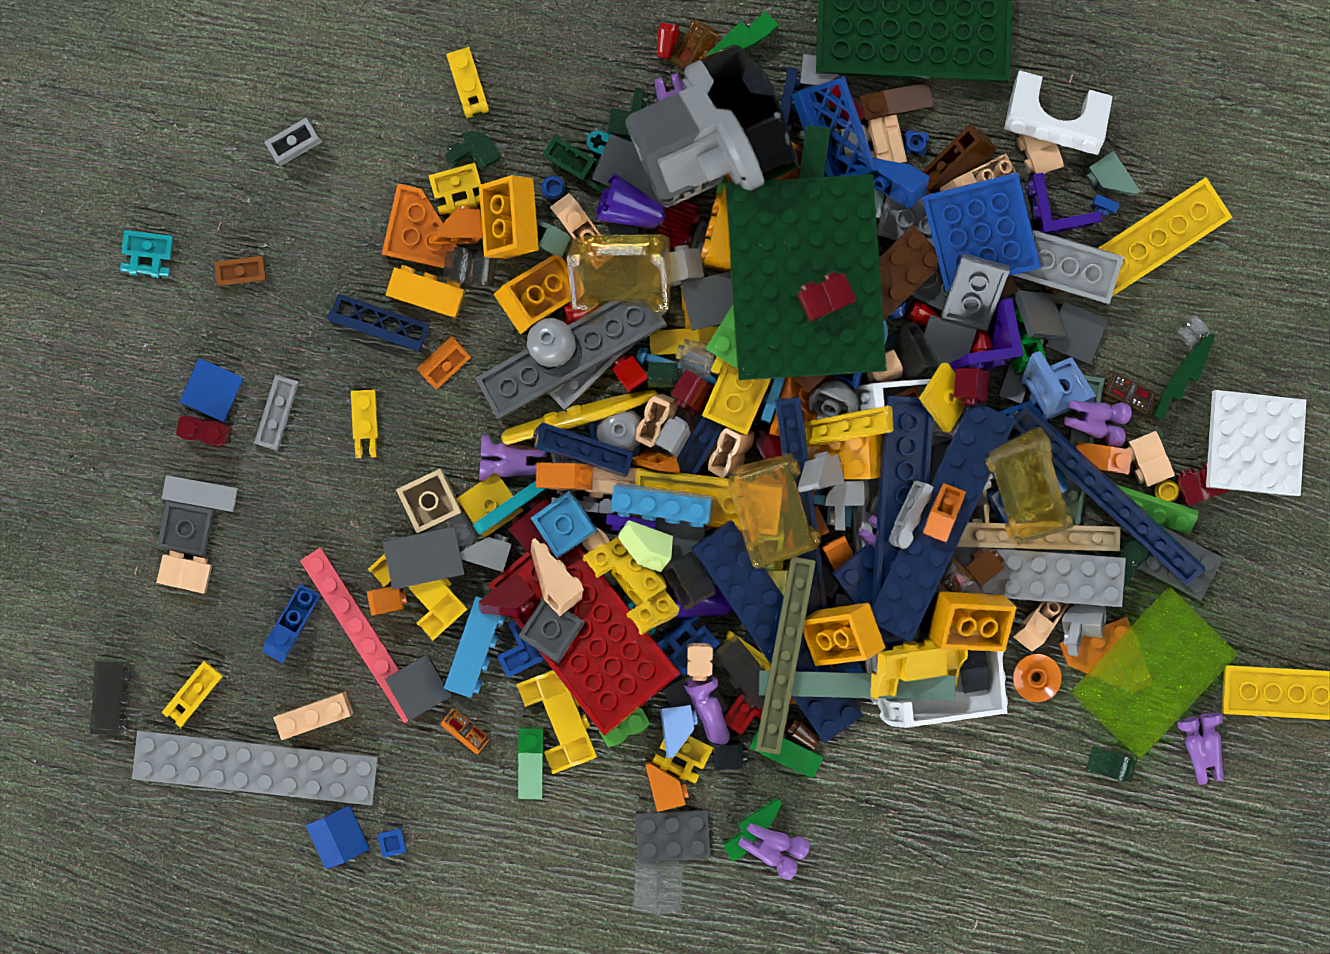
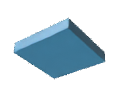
(564, 524)

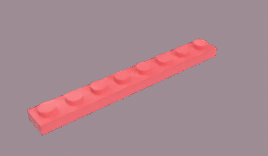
(352, 621)

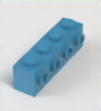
(662, 503)
(472, 651)

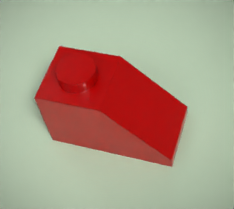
(629, 373)

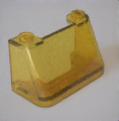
(619, 270)
(1029, 487)
(771, 510)

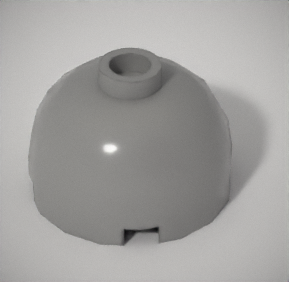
(551, 342)
(833, 399)
(619, 430)

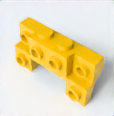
(639, 583)
(436, 596)
(914, 662)
(565, 717)

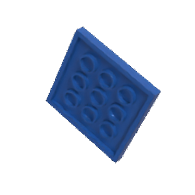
(982, 221)

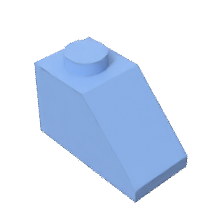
(677, 727)

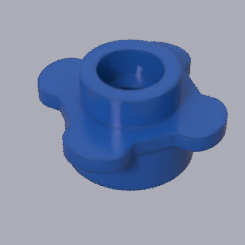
(921, 138)

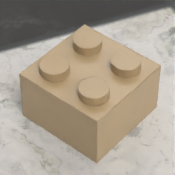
(429, 500)

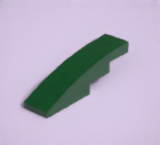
(814, 152)
(573, 162)
(1188, 369)

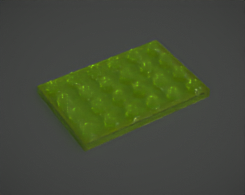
(1154, 673)

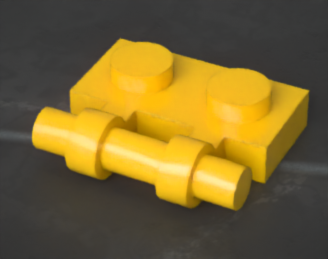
(454, 182)
(693, 752)

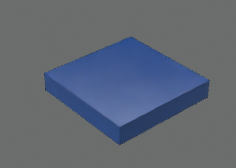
(211, 390)

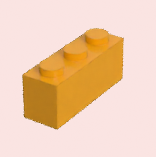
(425, 291)

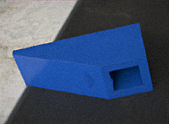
(898, 181)
(290, 624)

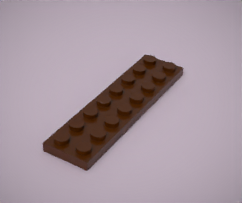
(902, 270)

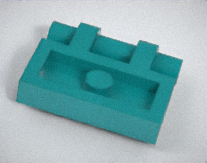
(150, 246)

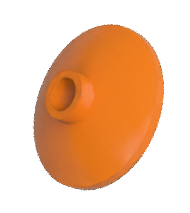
(1049, 678)

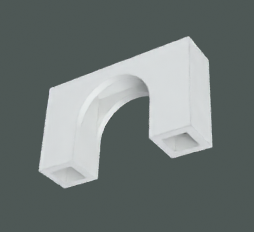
(1029, 119)

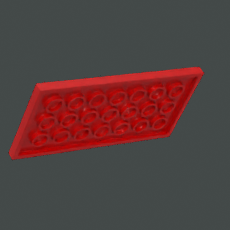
(609, 662)

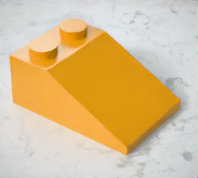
(536, 293)

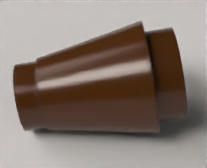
(801, 734)

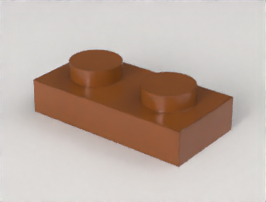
(240, 271)

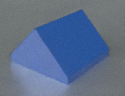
(337, 837)

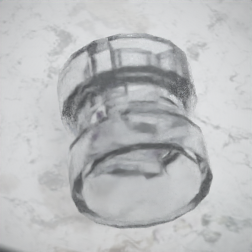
(1193, 331)

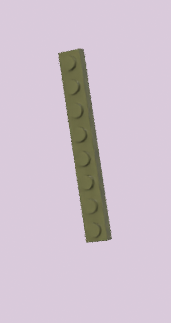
(785, 655)

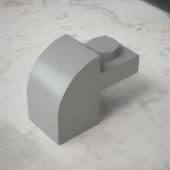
(842, 495)
(1080, 621)

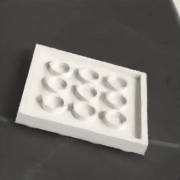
(1256, 443)

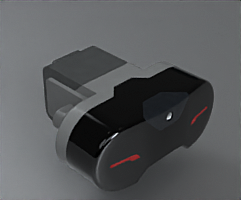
(713, 127)

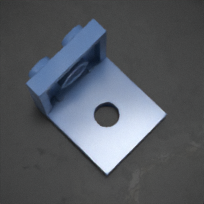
(1046, 387)

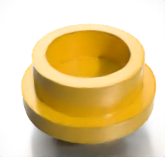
(1167, 490)

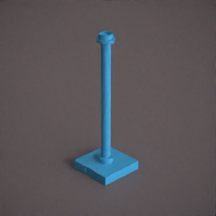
(769, 398)

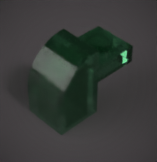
(618, 117)
(476, 144)
(1112, 764)

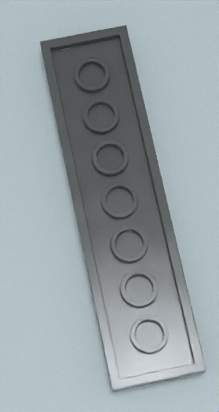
(597, 339)

